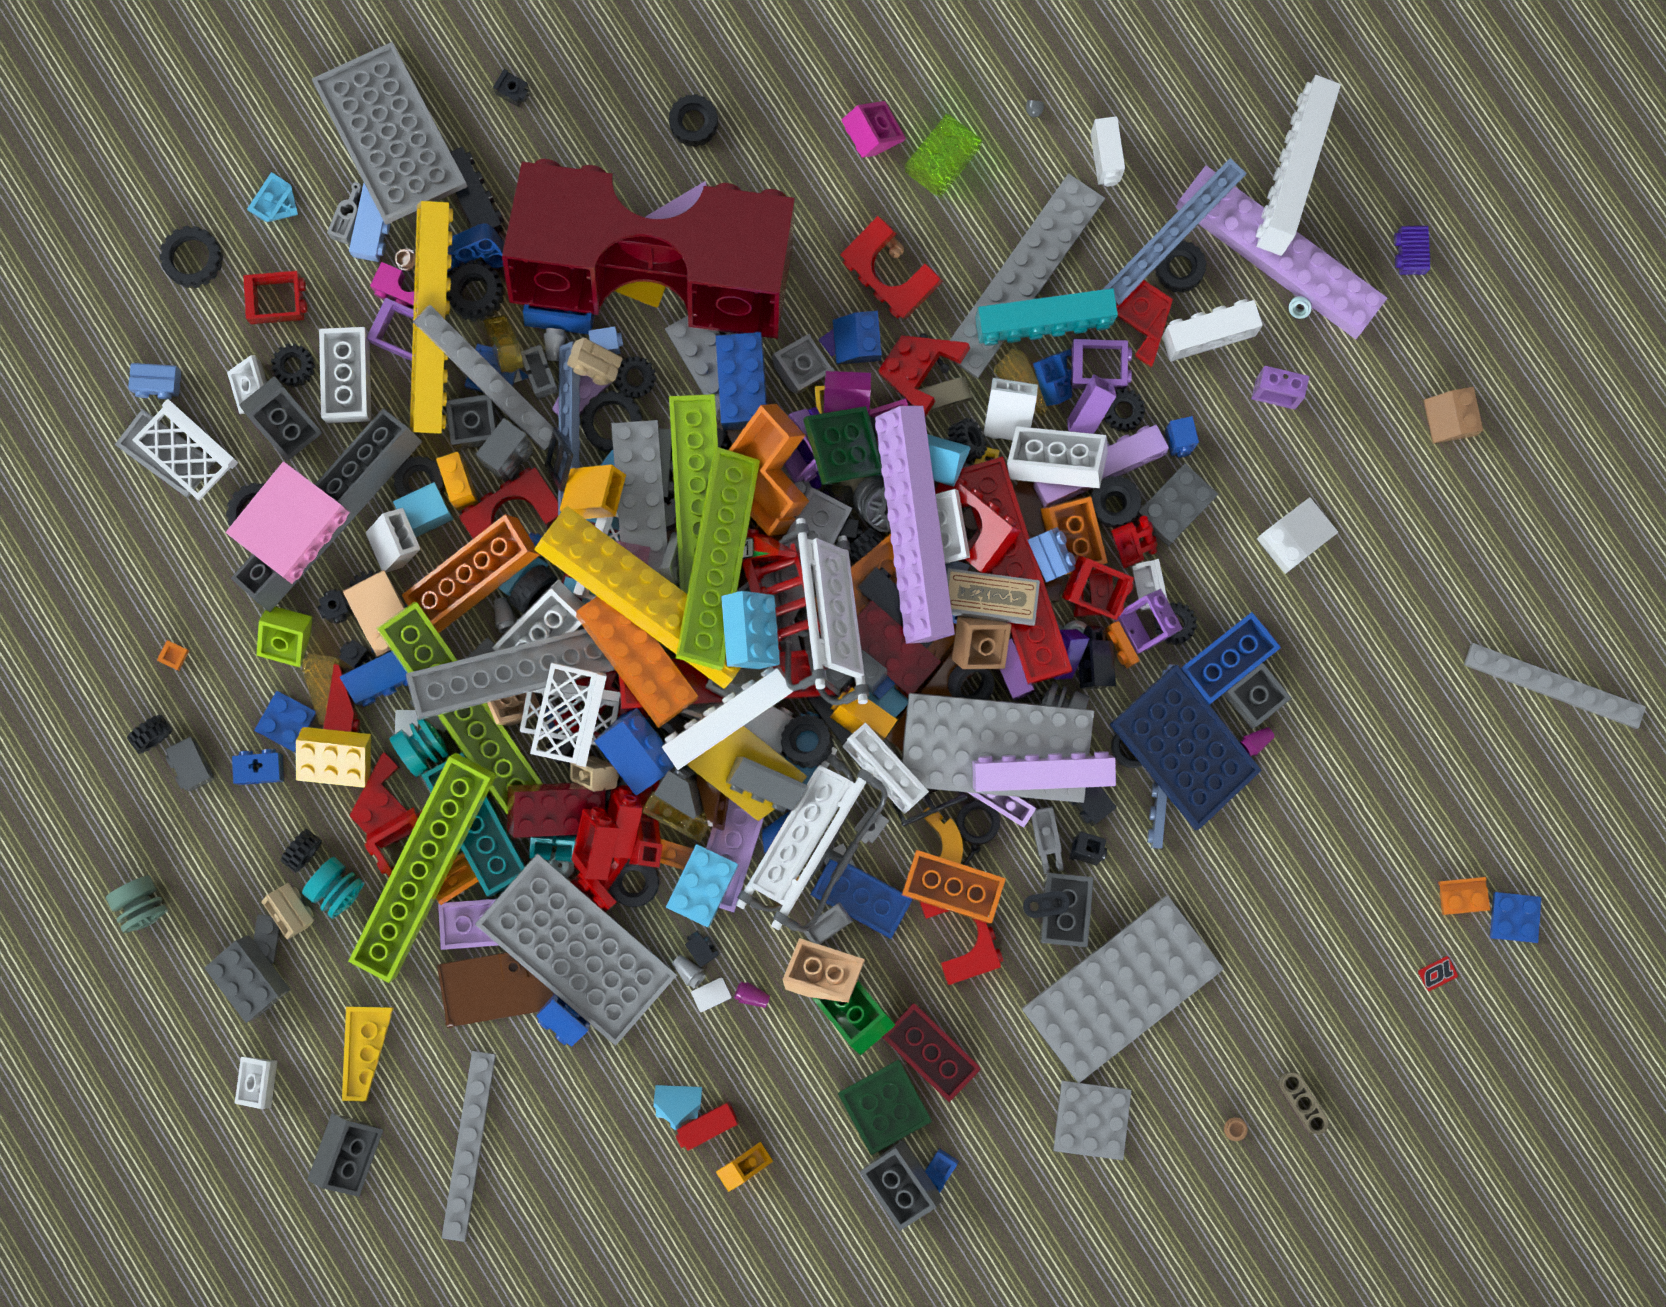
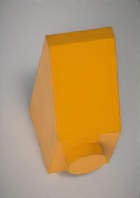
(744, 1166)

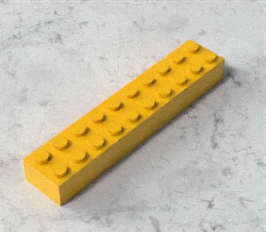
(430, 289)
(621, 582)

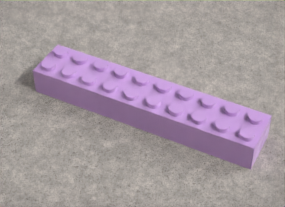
(1300, 269)
(914, 524)

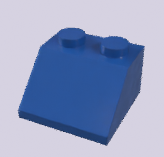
(857, 338)
(562, 1020)

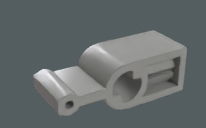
(343, 226)

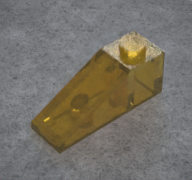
(503, 343)
(1017, 368)
(318, 677)
(675, 818)

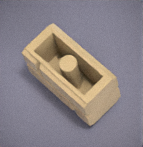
(594, 361)
(596, 775)
(288, 910)

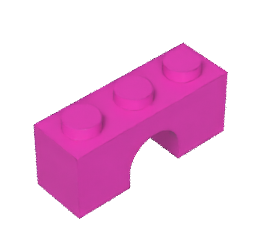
(388, 284)

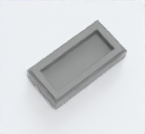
(829, 924)

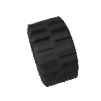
(482, 307)

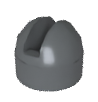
(1034, 108)

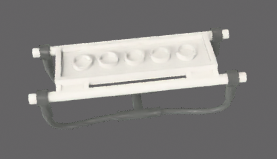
(837, 614)
(800, 835)

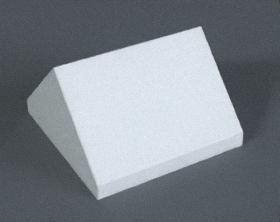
(246, 379)
(256, 1082)

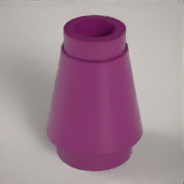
(1257, 741)
(751, 995)

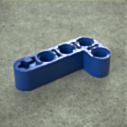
(477, 243)

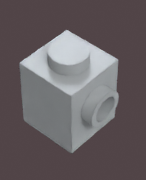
(875, 829)

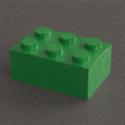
(860, 1020)

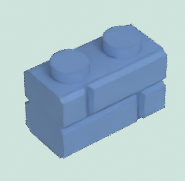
(154, 380)
(1052, 554)

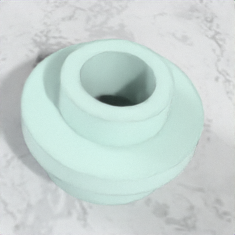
(1300, 313)

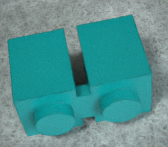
(544, 844)

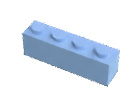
(368, 230)

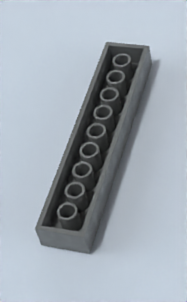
(350, 482)

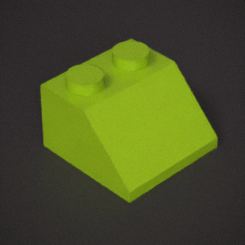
(283, 636)

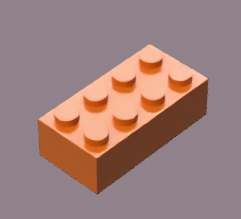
(953, 886)

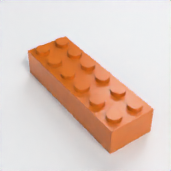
(473, 572)
(638, 661)

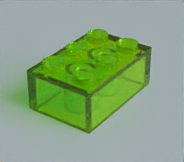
(943, 155)

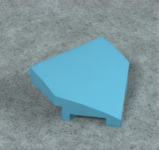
(274, 200)
(677, 1103)

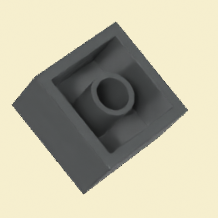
(470, 421)
(1257, 696)

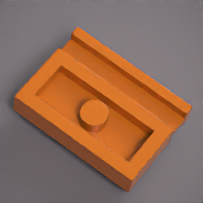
(457, 880)
(1464, 896)

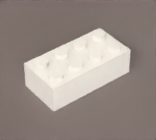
(1212, 329)
(345, 375)
(1057, 457)
(548, 617)

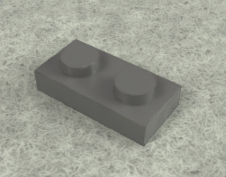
(267, 936)

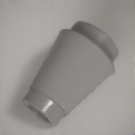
(553, 340)
(503, 615)
(689, 971)

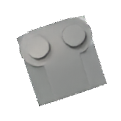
(800, 364)

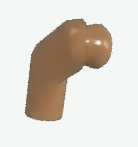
(896, 248)

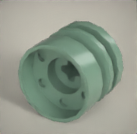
(136, 904)

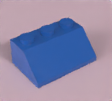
(558, 319)
(375, 679)
(635, 751)

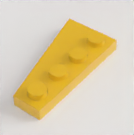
(362, 1048)

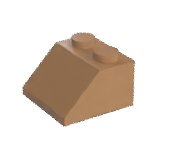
(1453, 415)
(980, 643)

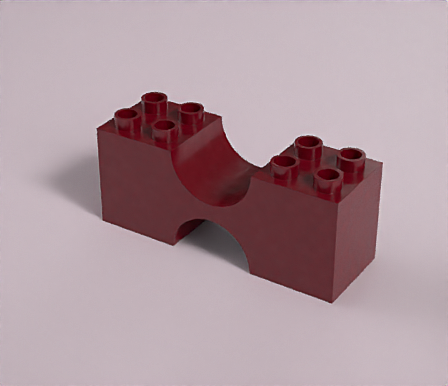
(578, 244)

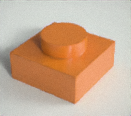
(173, 655)

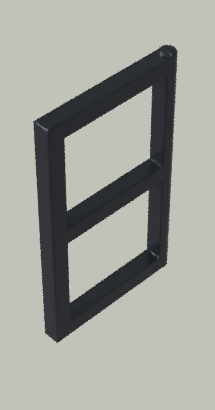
(561, 483)
(932, 810)

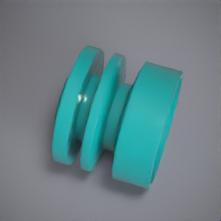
(419, 746)
(329, 884)

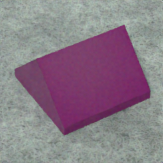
(846, 390)

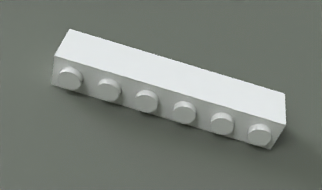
(727, 718)

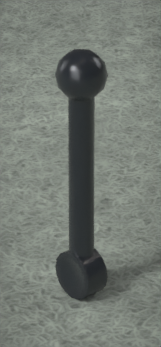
(944, 367)
(974, 849)

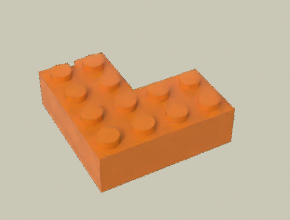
(772, 440)

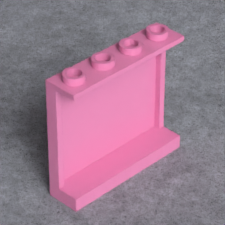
(288, 522)

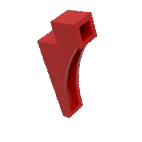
(648, 843)

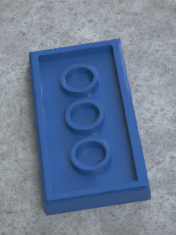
(864, 898)

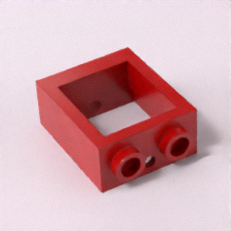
(251, 296)
(1079, 578)
(626, 812)
(410, 816)
(595, 844)
(707, 1126)

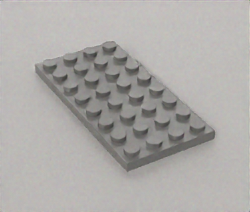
(389, 132)
(952, 732)
(576, 949)
(1122, 989)

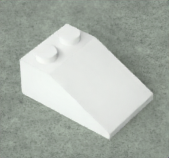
(1297, 535)

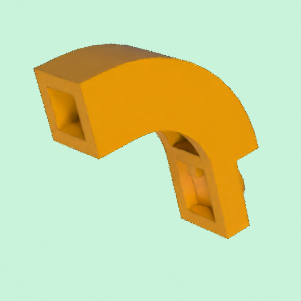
(950, 836)

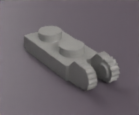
(1047, 837)

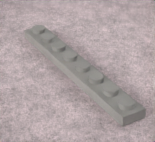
(484, 376)
(1554, 685)
(468, 1146)

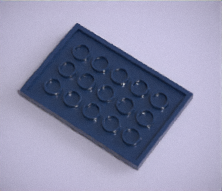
(1185, 747)

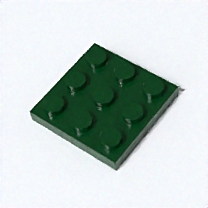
(843, 445)
(884, 1107)

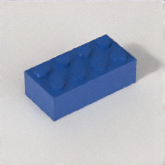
(740, 378)
(1230, 658)

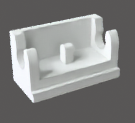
(1148, 579)

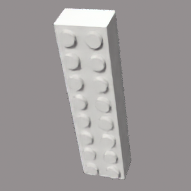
(1297, 165)

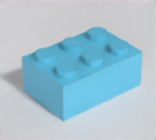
(750, 630)
(702, 886)

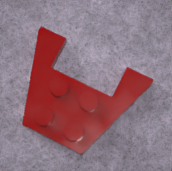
(1147, 312)
(912, 361)
(378, 805)

